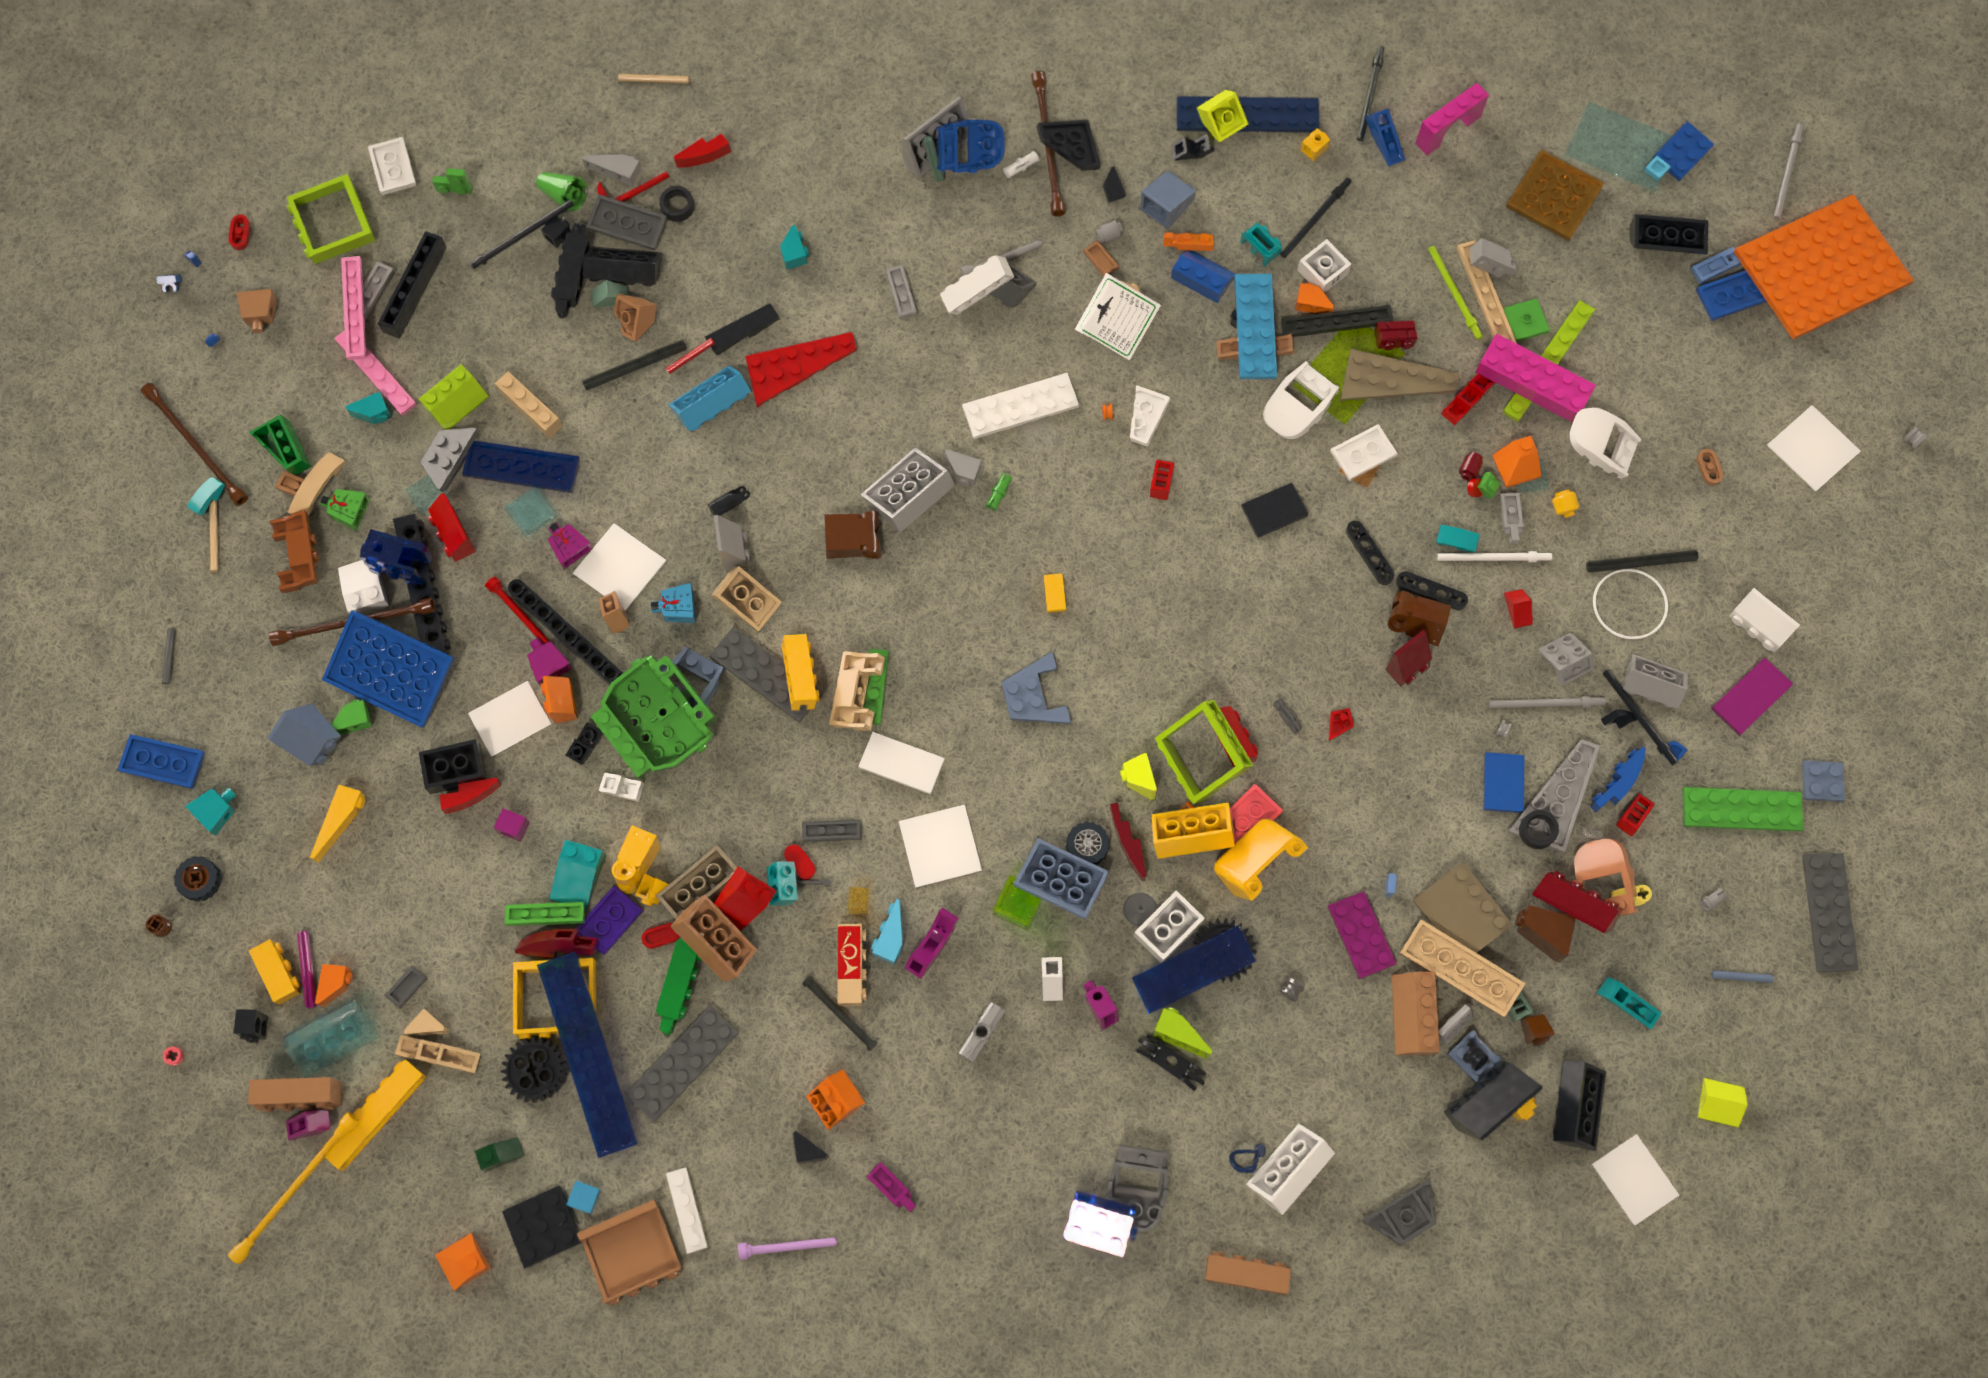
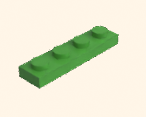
(875, 689)
(545, 914)

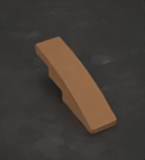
(1229, 347)

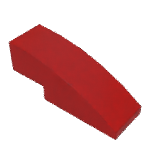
(702, 152)
(468, 794)

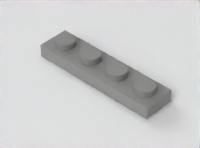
(375, 286)

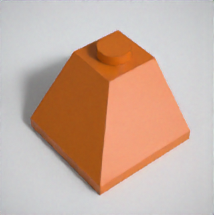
(1518, 462)
(462, 1261)

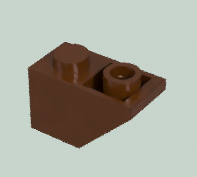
(1536, 1030)

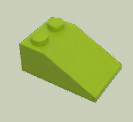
(1178, 1032)

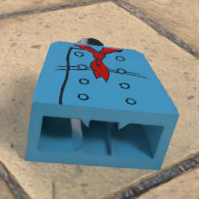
(676, 604)

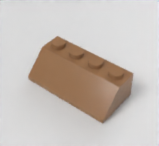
(714, 938)
(1415, 1013)

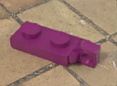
(891, 1187)

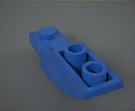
(1623, 780)

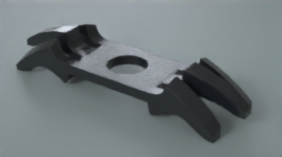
(1180, 1070)

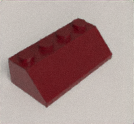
(1578, 902)

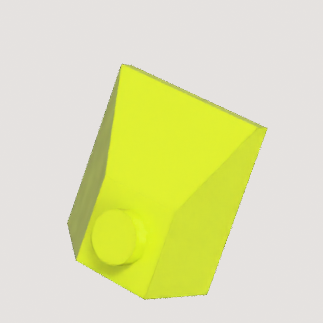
(1139, 776)

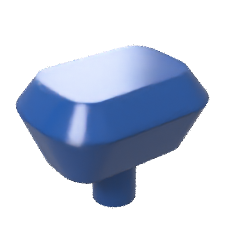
(212, 339)

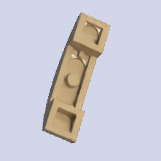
(315, 483)

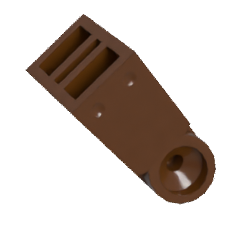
(852, 535)
(1419, 614)

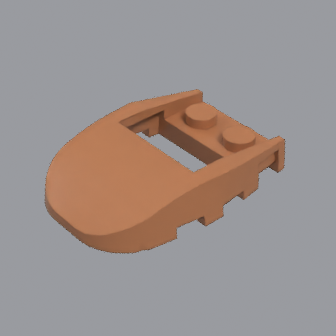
(1603, 859)

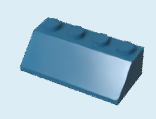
(710, 398)

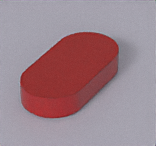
(803, 865)
(659, 936)

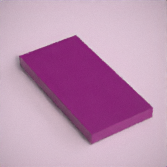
(1752, 696)

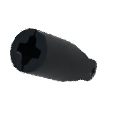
(728, 501)

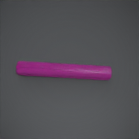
(306, 969)

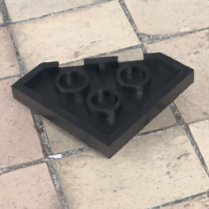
(1071, 141)

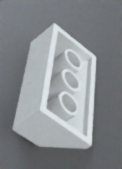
(1290, 1168)

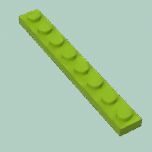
(1554, 352)

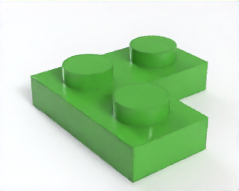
(456, 181)

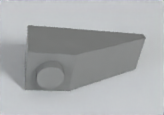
(616, 166)

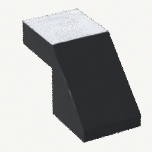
(1189, 149)

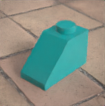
(370, 409)

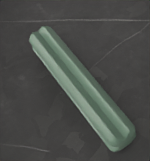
(933, 158)

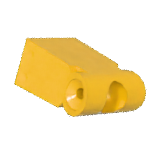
(634, 859)

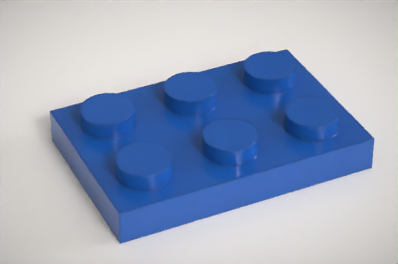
(1684, 150)

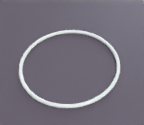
(1641, 572)

